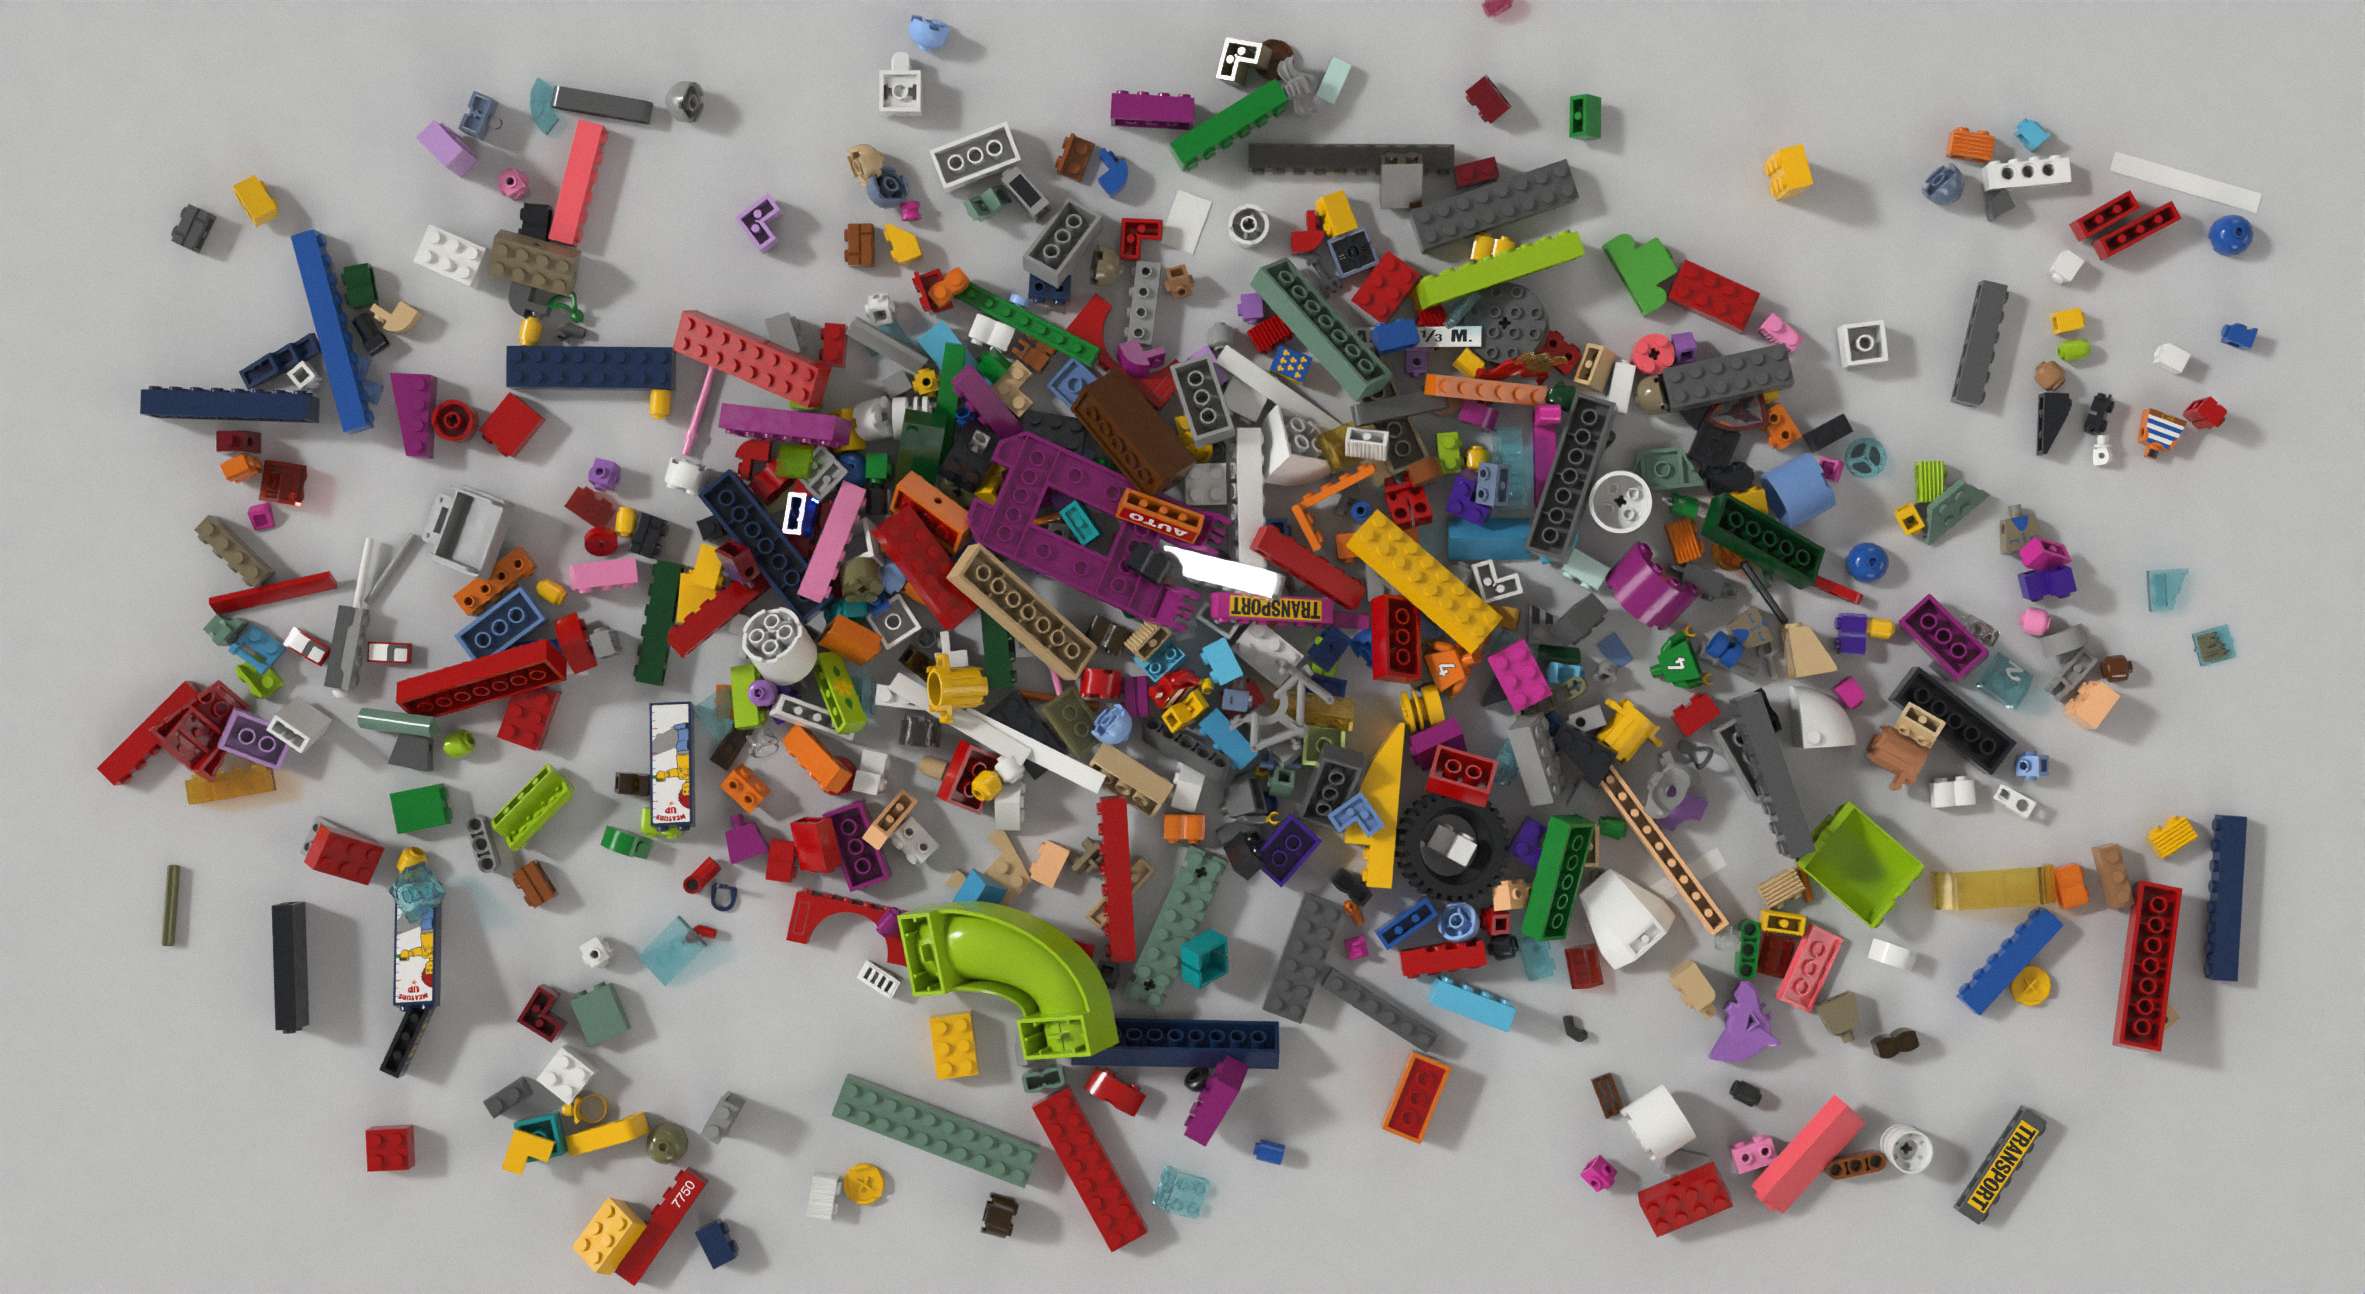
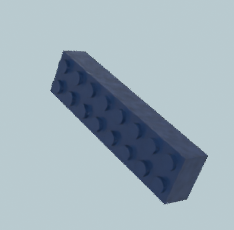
(590, 368)
(229, 405)
(773, 551)

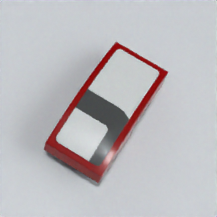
(307, 646)
(389, 652)

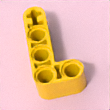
(607, 1134)

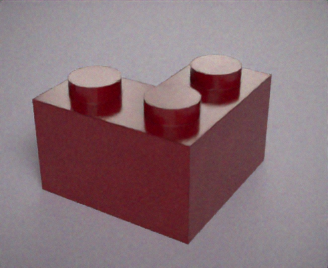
(538, 1014)

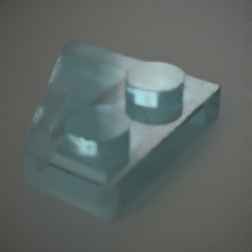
(2164, 587)

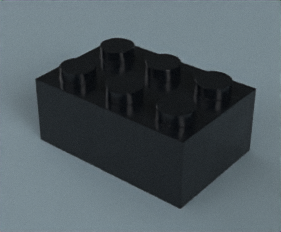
(1058, 429)

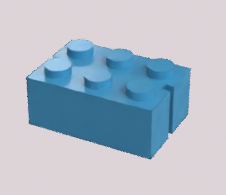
(1226, 741)

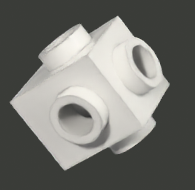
(880, 309)
(602, 947)

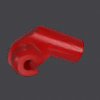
(705, 931)

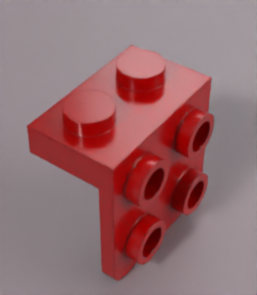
(923, 284)

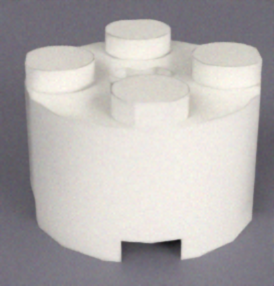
(1252, 237)
(874, 419)
(686, 475)

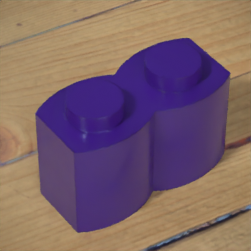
(1851, 634)

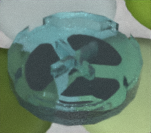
(1865, 458)
(1433, 537)

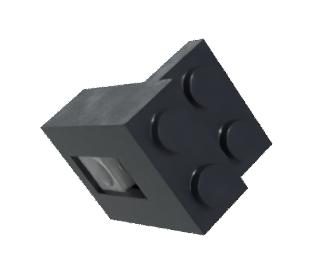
(970, 456)

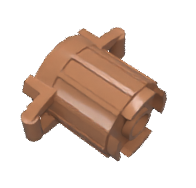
(1897, 755)

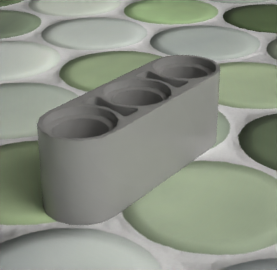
(491, 849)

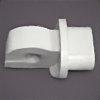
(2102, 446)

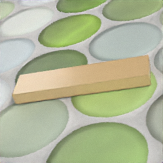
(1140, 872)

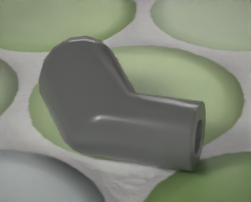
(569, 330)

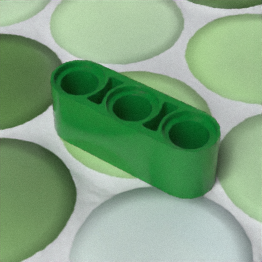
(1752, 958)

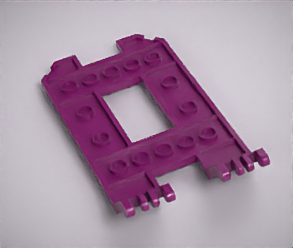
(1010, 530)

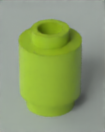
(2073, 349)

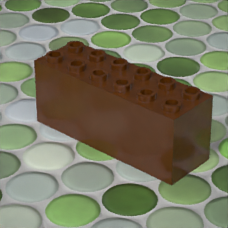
(1133, 434)

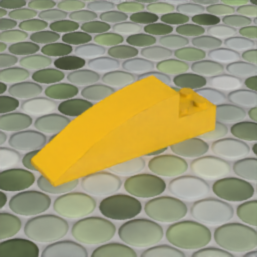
(1381, 788)

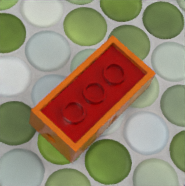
(937, 511)
(1415, 1096)

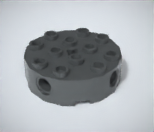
(1514, 305)

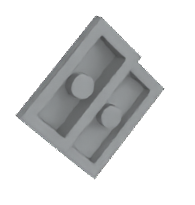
(824, 473)

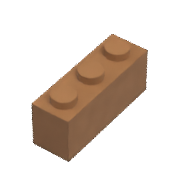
(2112, 875)

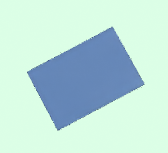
(1615, 650)

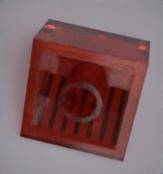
(283, 483)

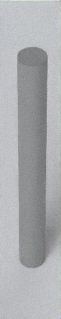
(390, 569)

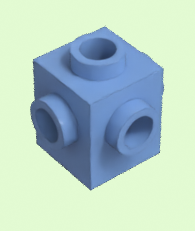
(2031, 765)

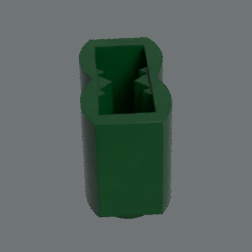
(360, 286)

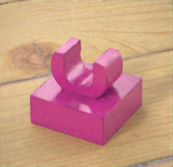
(1356, 947)

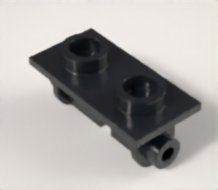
(2102, 407)

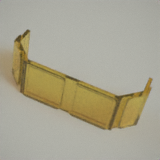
(1993, 888)

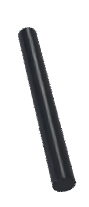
(1763, 592)

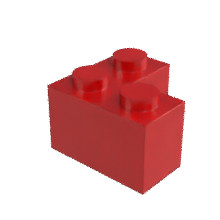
(575, 642)

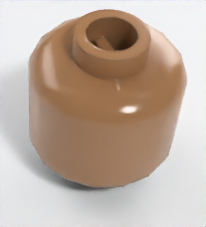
(2050, 375)

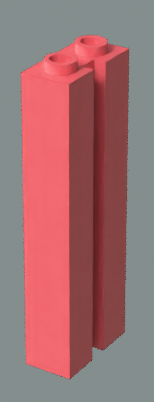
(1807, 1155)

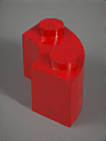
(1115, 1091)

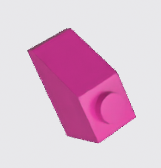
(2044, 554)

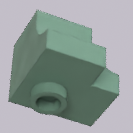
(223, 630)

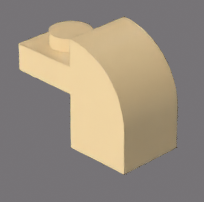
(400, 320)

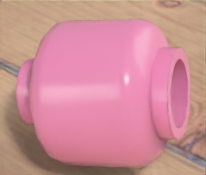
(2035, 621)

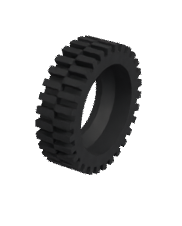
(1479, 874)

